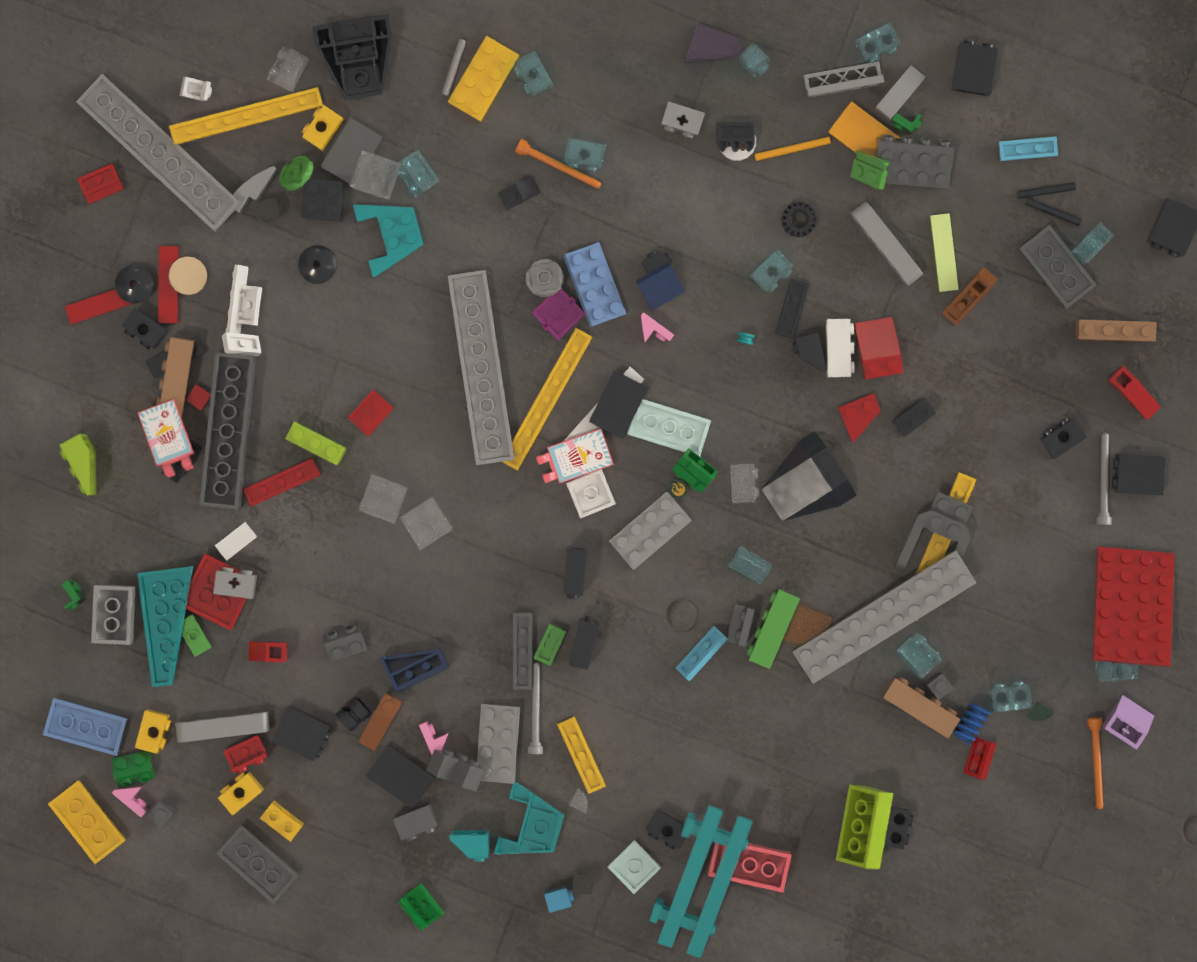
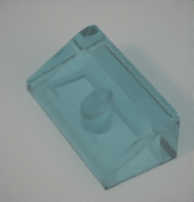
(750, 565)

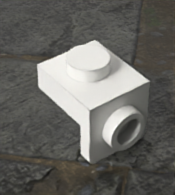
(195, 89)

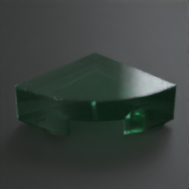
(1040, 713)

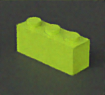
(316, 443)

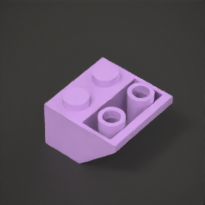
(1128, 722)

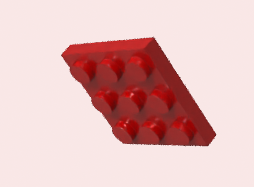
(215, 607)

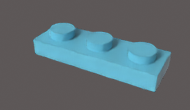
(1028, 148)
(701, 653)

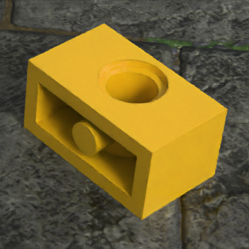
(321, 139)
(145, 740)
(232, 801)
(282, 821)

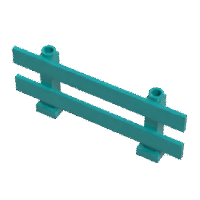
(675, 915)

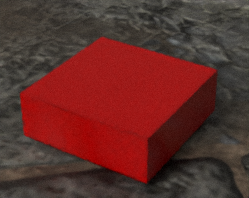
(198, 397)

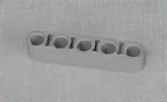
(886, 243)
(222, 727)

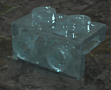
(918, 655)

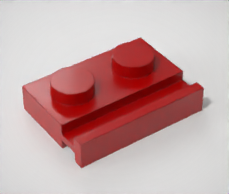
(100, 183)
(371, 413)

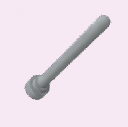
(1104, 517)
(535, 746)

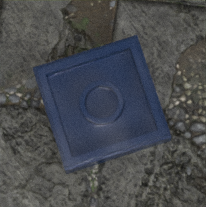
(660, 286)

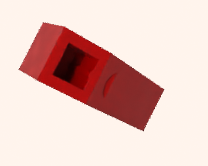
(1133, 392)

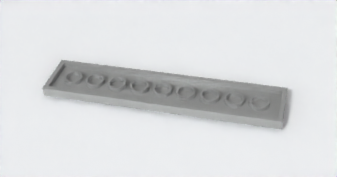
(158, 153)
(481, 367)
(884, 616)

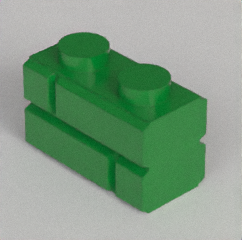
(694, 471)

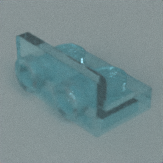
(417, 173)

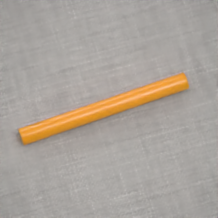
(792, 148)

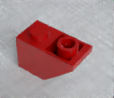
(268, 651)

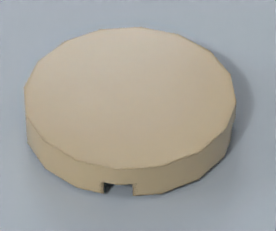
(187, 275)

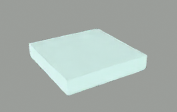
(634, 866)

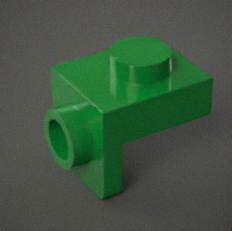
(901, 123)
(72, 590)

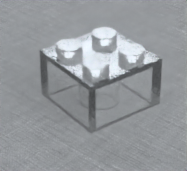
(374, 174)
(383, 498)
(426, 523)

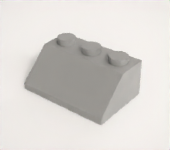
(113, 614)

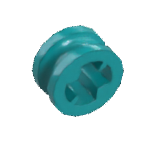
(745, 338)

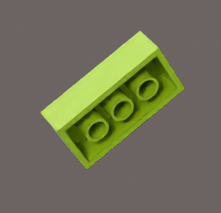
(864, 826)

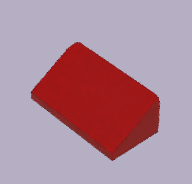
(979, 758)

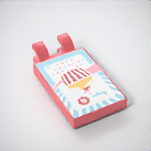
(167, 436)
(576, 457)

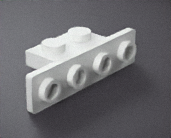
(243, 302)

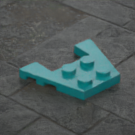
(398, 230)
(539, 827)

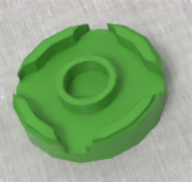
(297, 173)

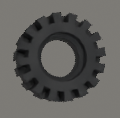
(787, 219)

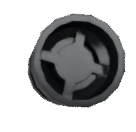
(352, 714)

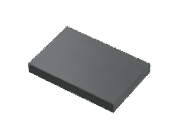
(345, 151)

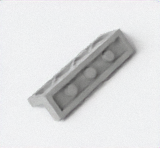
(843, 86)

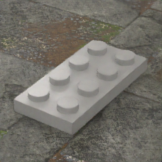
(650, 530)
(498, 742)

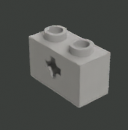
(674, 112)
(224, 586)

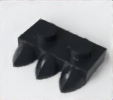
(735, 134)

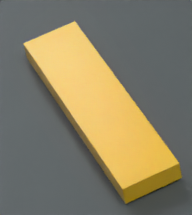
(581, 755)

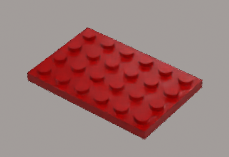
(1133, 607)

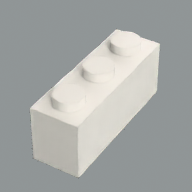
(839, 348)

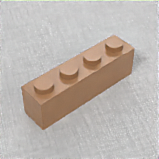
(1115, 330)
(176, 371)
(920, 707)

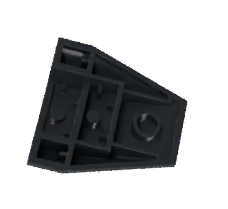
(356, 53)
(807, 481)

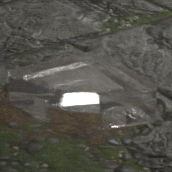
(580, 801)

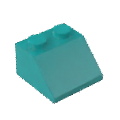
(472, 843)

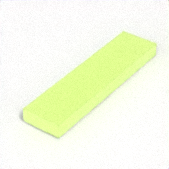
(944, 252)

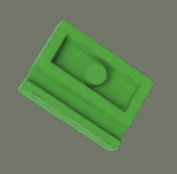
(869, 169)

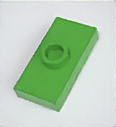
(195, 636)
(550, 644)

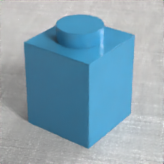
(558, 898)

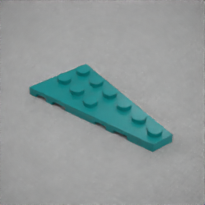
(163, 610)

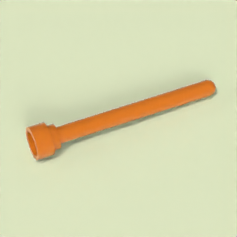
(524, 148)
(1094, 725)

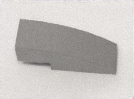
(900, 92)
(254, 187)

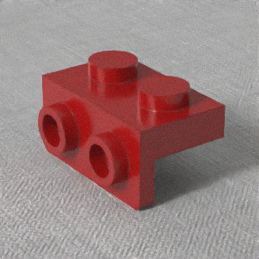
(246, 753)

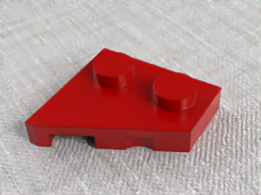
(859, 415)

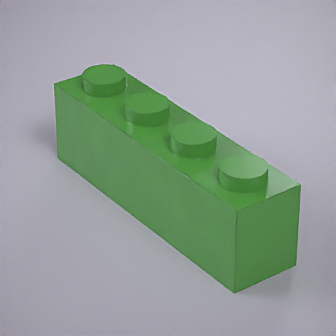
(773, 628)

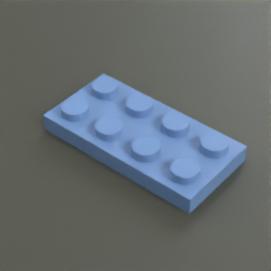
(594, 284)
(85, 726)

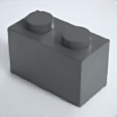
(415, 822)

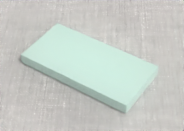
(669, 427)

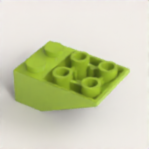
(82, 459)

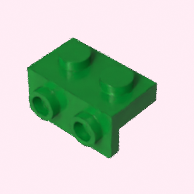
(132, 768)
(420, 907)

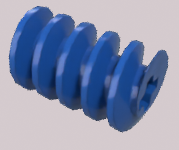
(971, 723)

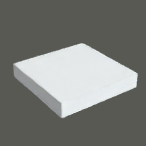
(590, 493)

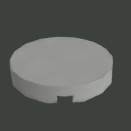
(544, 278)

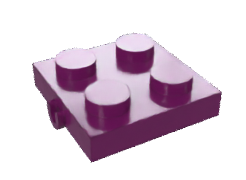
(558, 314)

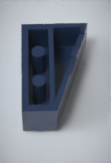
(413, 668)

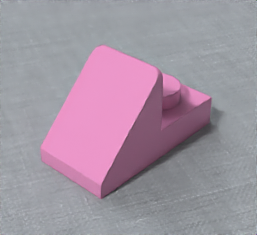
(650, 325)
(433, 743)
(127, 795)

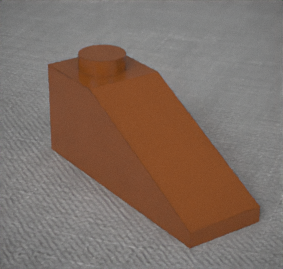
(970, 295)
(380, 721)

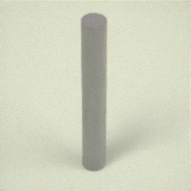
(453, 67)

